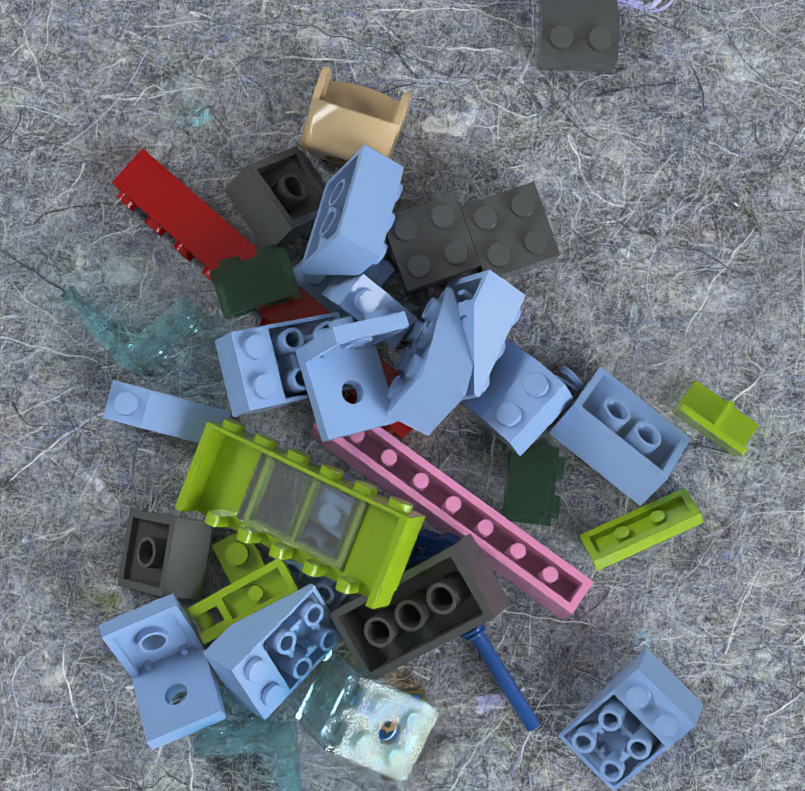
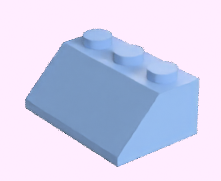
(354, 216)
(620, 436)

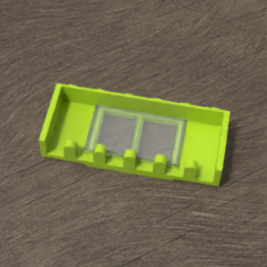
(301, 510)

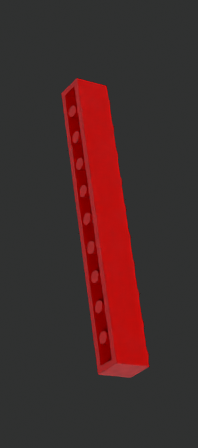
(209, 239)

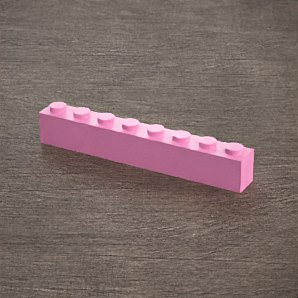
(459, 512)

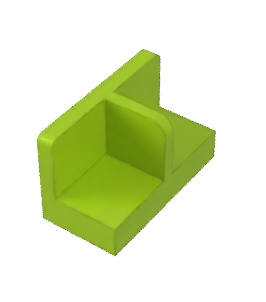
(716, 418)

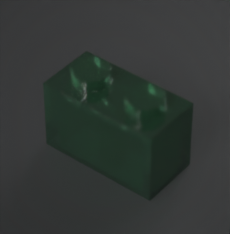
(255, 282)
(531, 485)

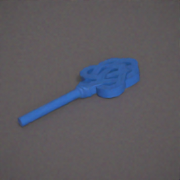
(434, 542)

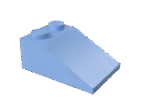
(519, 399)

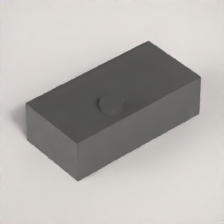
(429, 608)

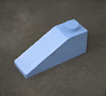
(160, 411)

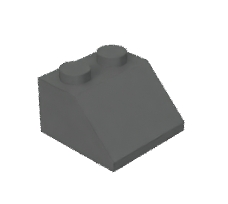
(578, 35)
(278, 197)
(165, 554)

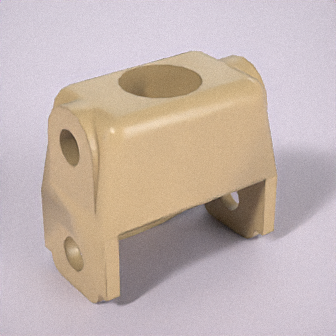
(348, 117)

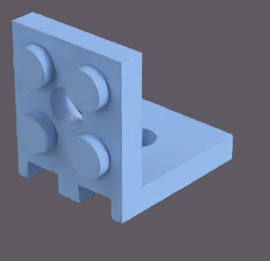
(349, 356)
(164, 668)

